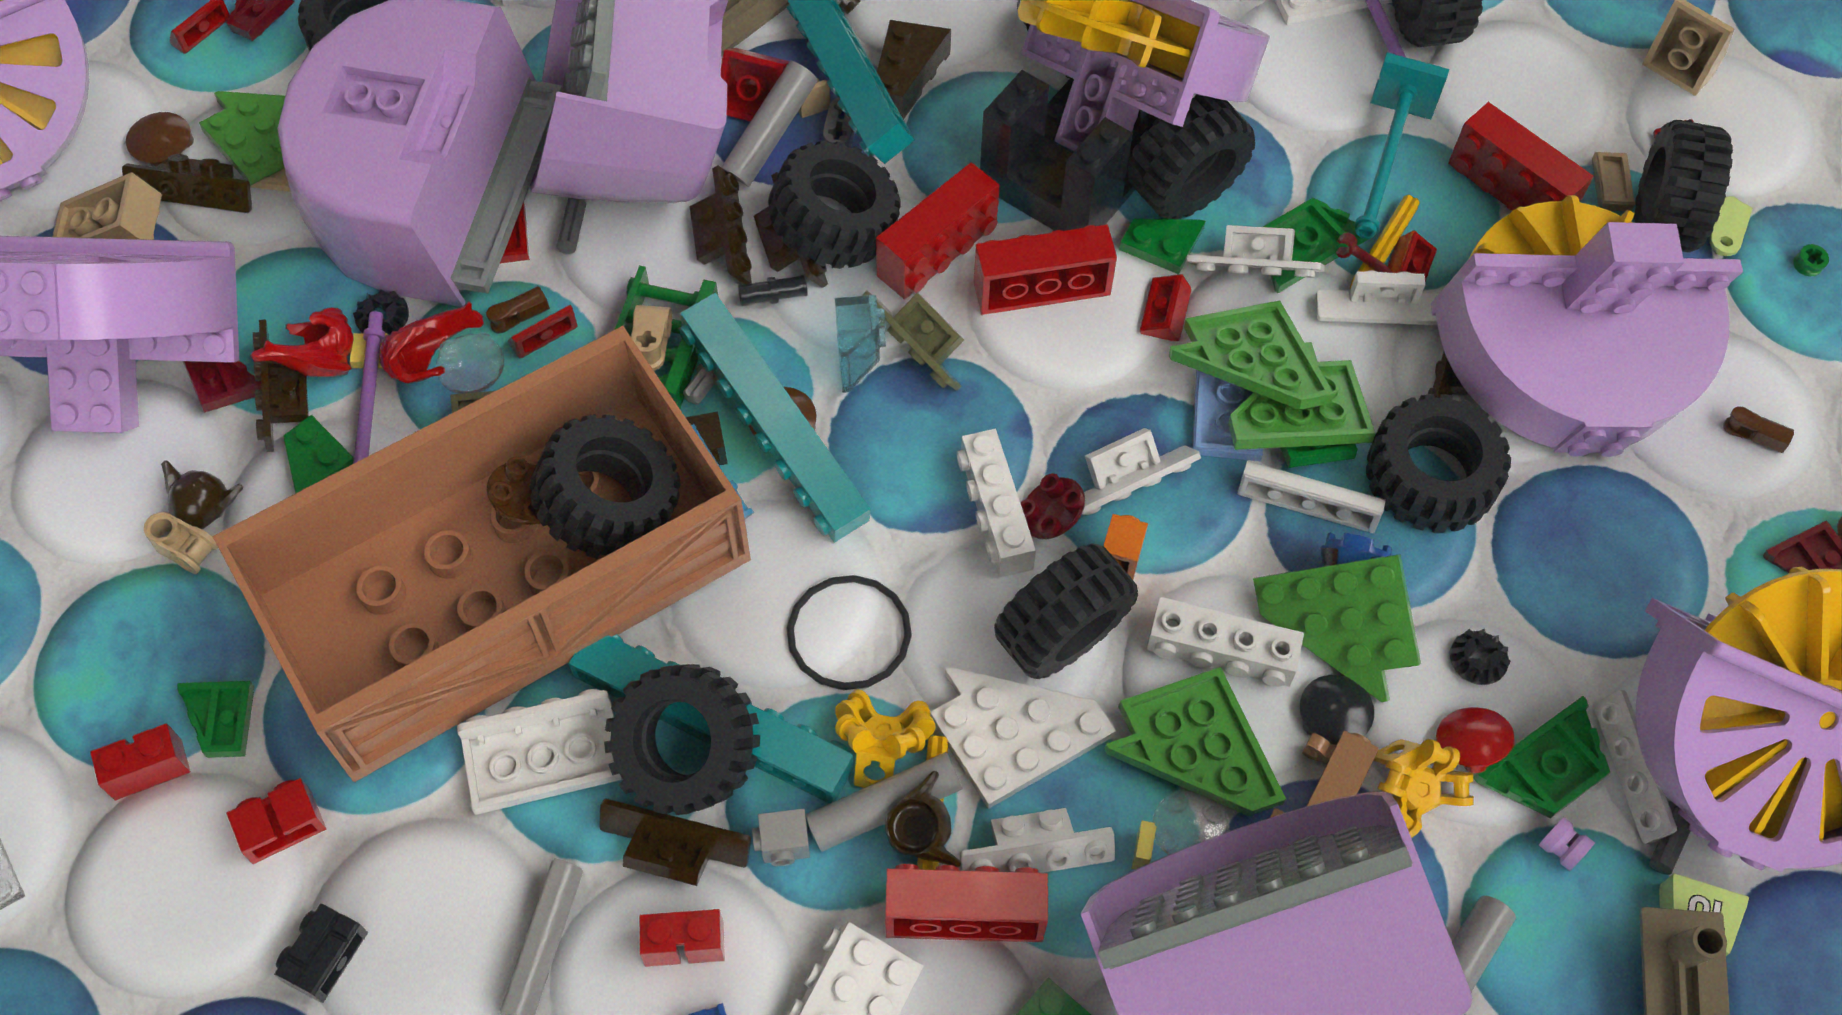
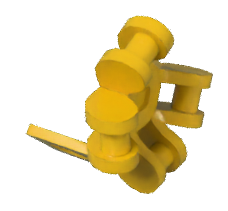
(881, 736)
(1418, 786)

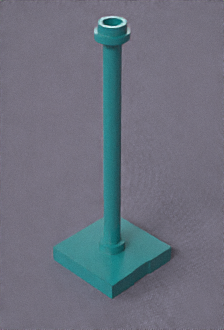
(1408, 89)

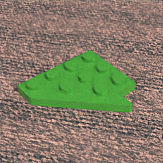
(247, 132)
(1256, 351)
(1271, 424)
(1349, 615)
(1200, 742)

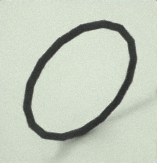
(857, 684)

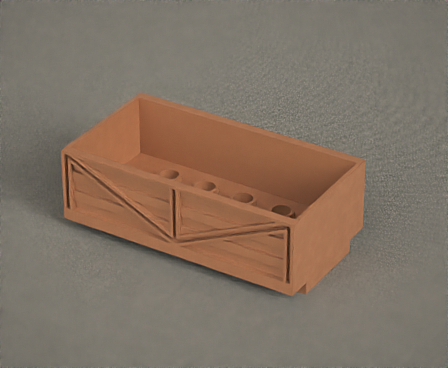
(422, 605)

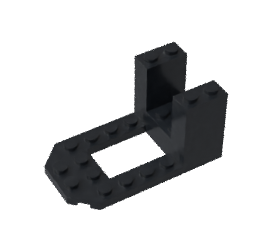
(1043, 177)

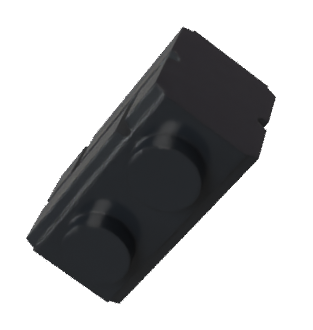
(320, 952)

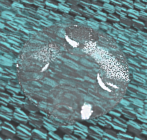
(470, 363)
(1187, 820)

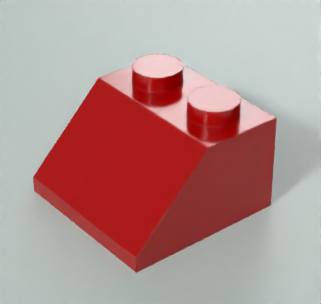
(748, 80)

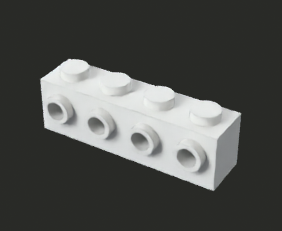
(997, 503)
(1225, 641)

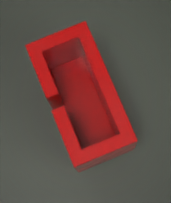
(133, 767)
(276, 821)
(697, 930)

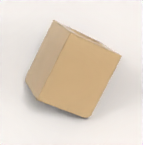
(817, 100)

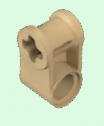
(651, 332)
(183, 545)

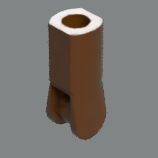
(516, 310)
(1758, 429)

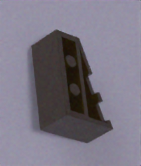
(911, 60)

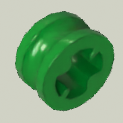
(1805, 267)

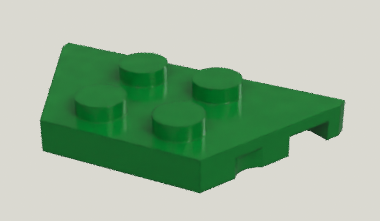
(1315, 236)
(1551, 763)

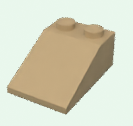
(1689, 46)
(111, 211)

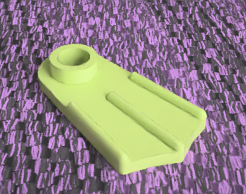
(1730, 227)

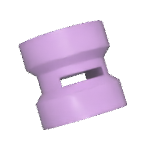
(1563, 834)

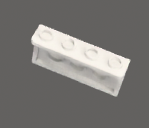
(537, 751)
(857, 977)

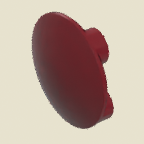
(1053, 506)

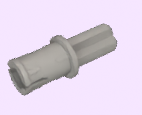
(699, 385)

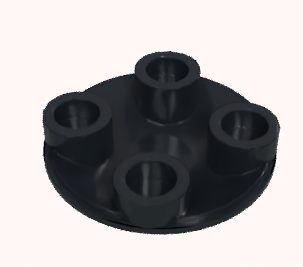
(1336, 705)

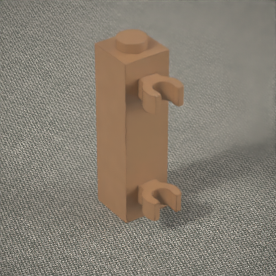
(1345, 766)

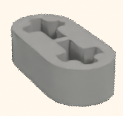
(835, 124)

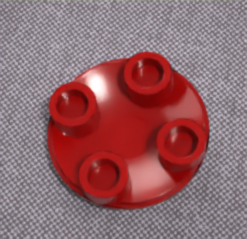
(1479, 736)

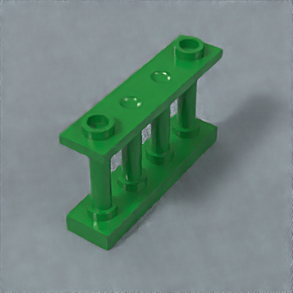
(681, 357)

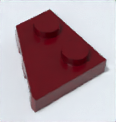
(254, 16)
(221, 383)
(1811, 549)

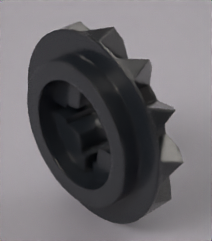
(394, 306)
(1473, 668)

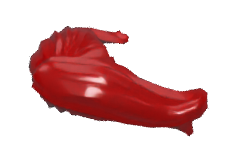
(325, 350)
(409, 350)

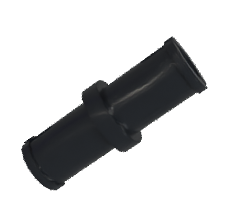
(772, 290)

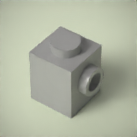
(782, 837)

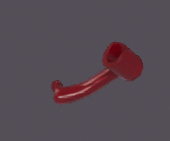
(1351, 241)

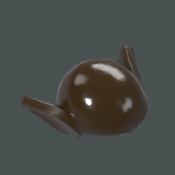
(197, 495)
(921, 825)

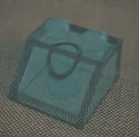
(859, 337)

